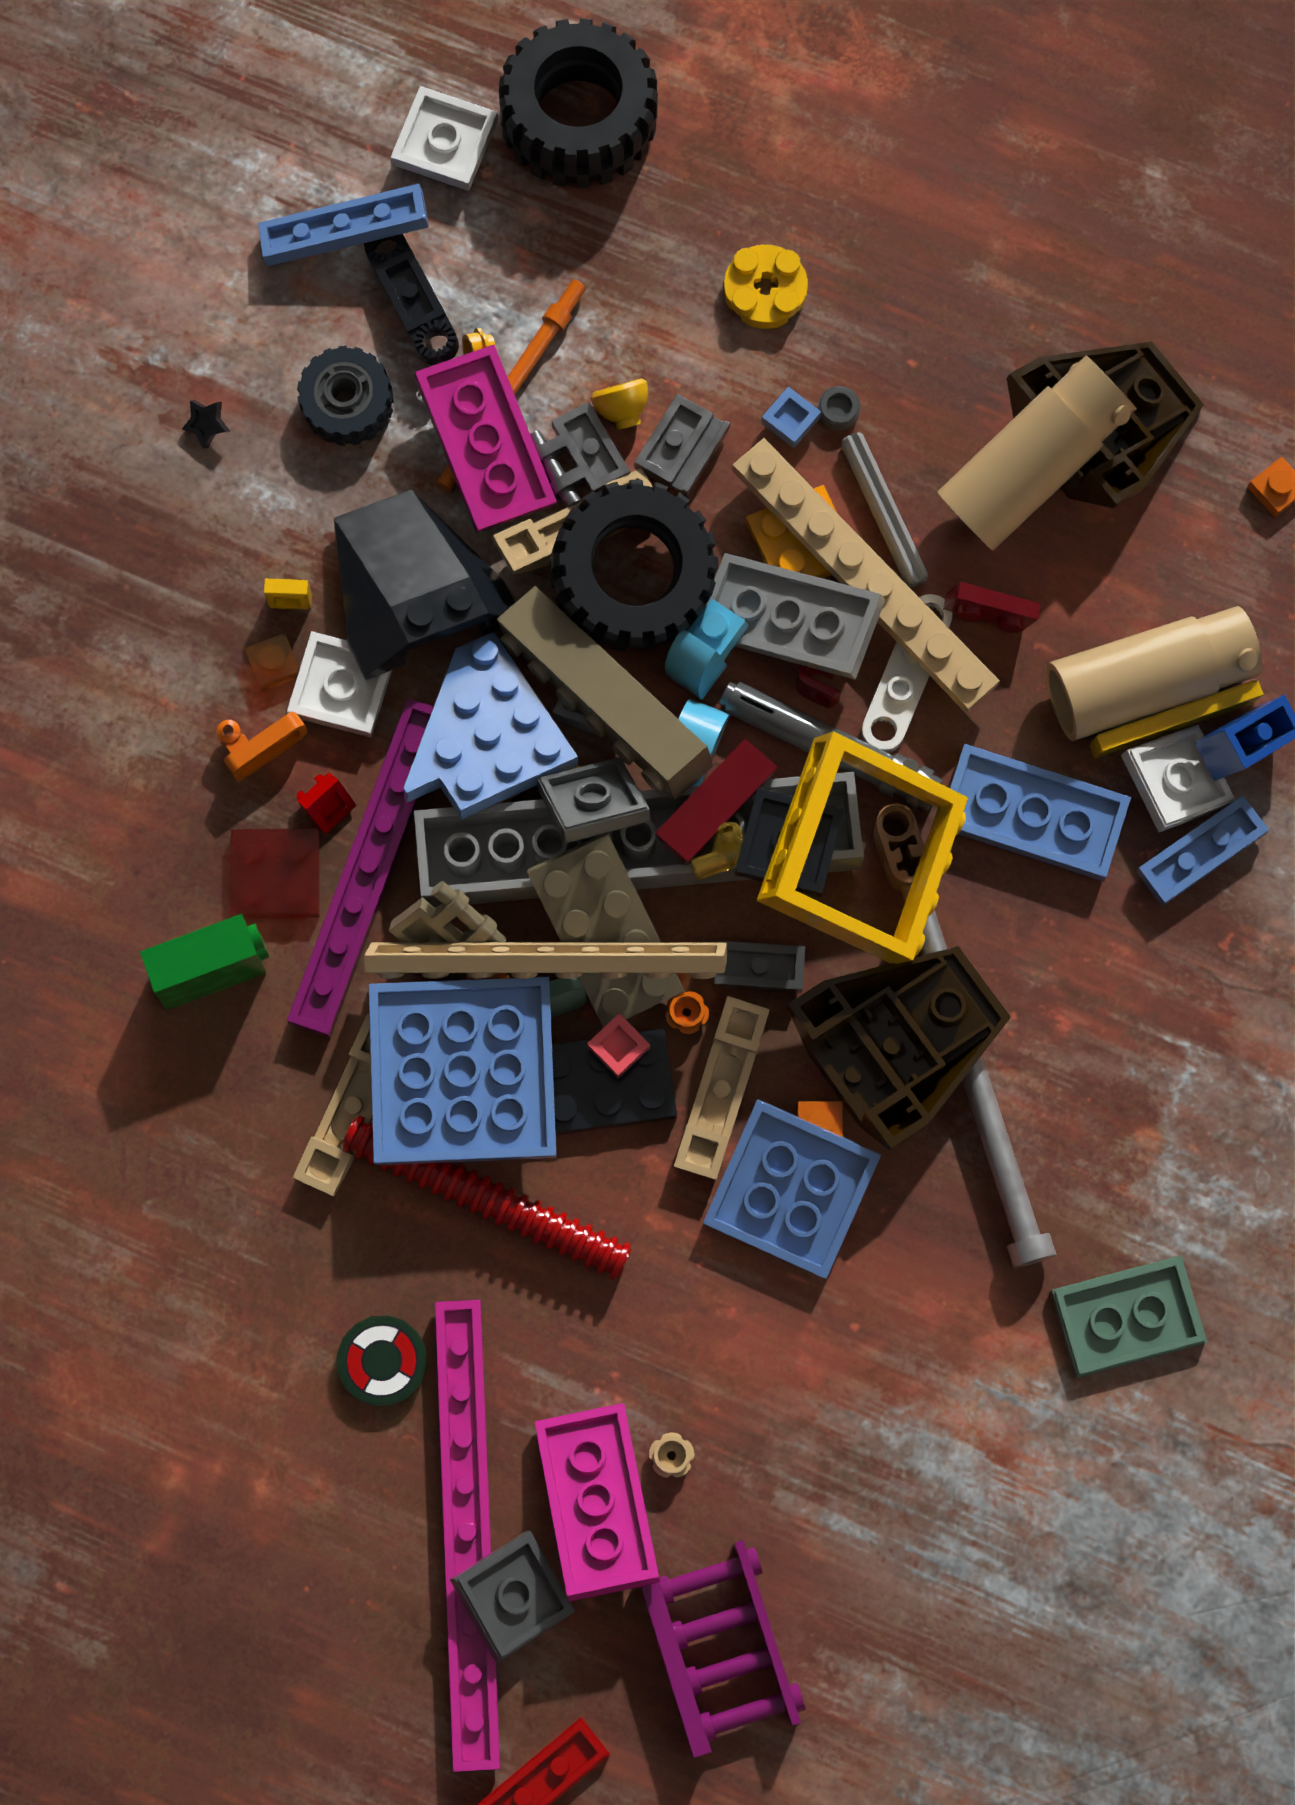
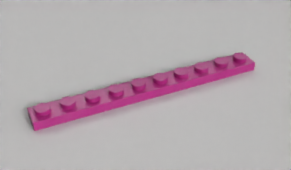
(466, 1529)

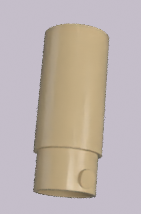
(1037, 452)
(1152, 671)

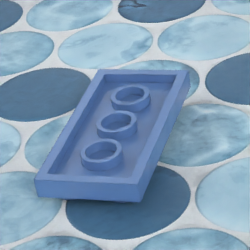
(1039, 812)

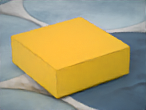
(288, 594)

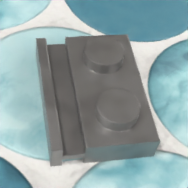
(682, 445)

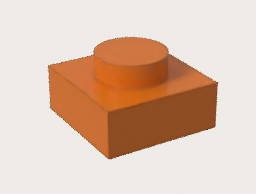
(1275, 487)
(823, 1114)

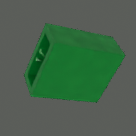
(205, 961)

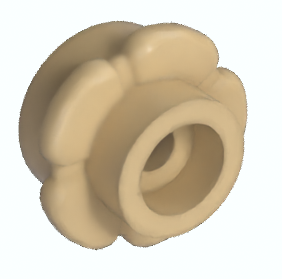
(684, 1454)

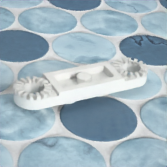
(900, 689)

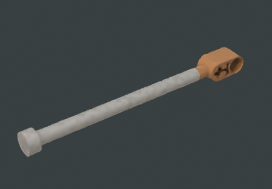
(1029, 1244)

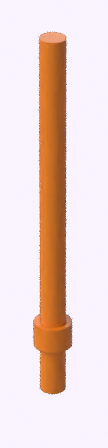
(555, 320)

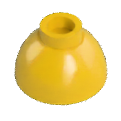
(622, 402)

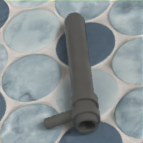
(801, 729)

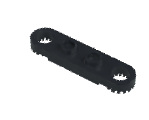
(413, 299)

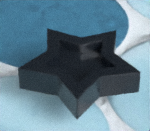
(205, 422)

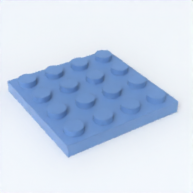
(462, 1071)

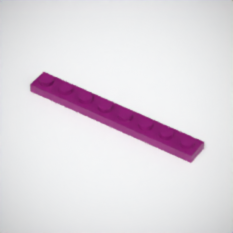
(361, 882)

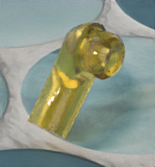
(724, 852)

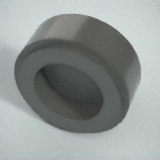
(839, 408)

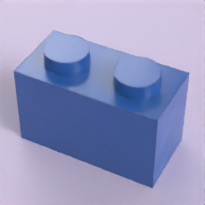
(1248, 738)

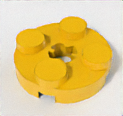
(770, 263)

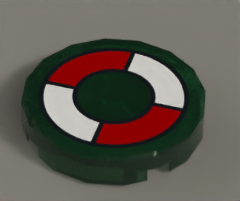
(382, 1361)

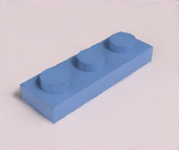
(1202, 851)

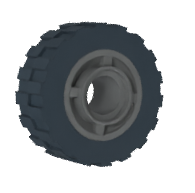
(340, 371)

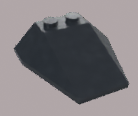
(409, 582)

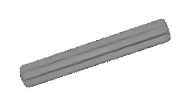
(884, 510)

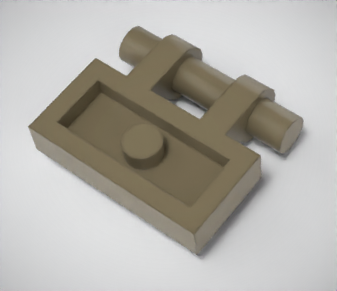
(429, 924)

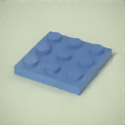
(792, 1188)

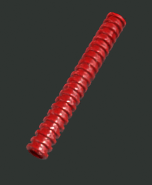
(501, 1205)

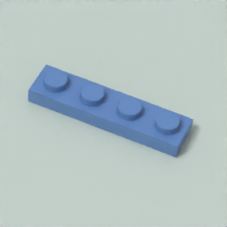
(343, 225)

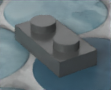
(762, 967)

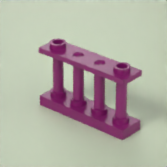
(689, 1682)

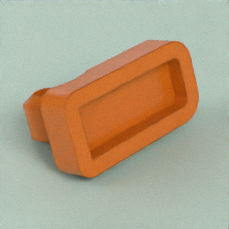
(250, 755)

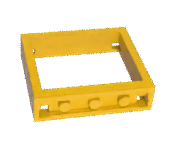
(800, 828)

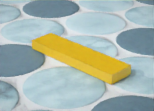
(1176, 719)

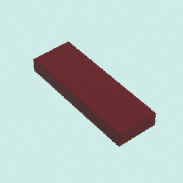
(716, 801)

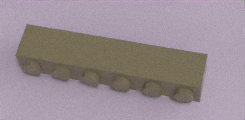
(604, 693)

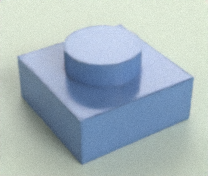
(791, 417)

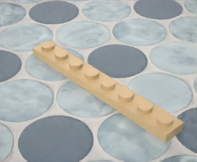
(857, 565)
(528, 959)

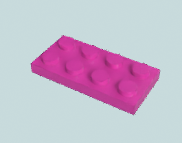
(485, 439)
(596, 1502)

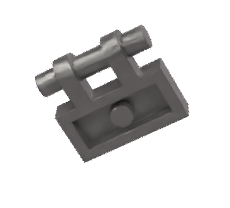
(588, 447)

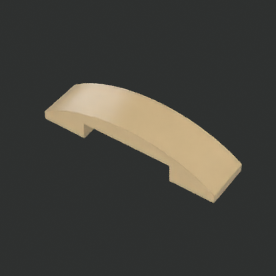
(530, 544)
(722, 1088)
(323, 1160)

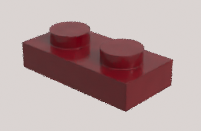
(978, 603)

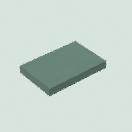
(1128, 1316)

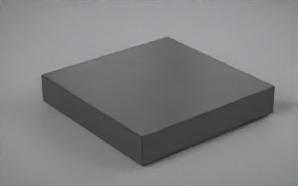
(593, 799)
(512, 1595)

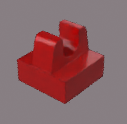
(326, 802)

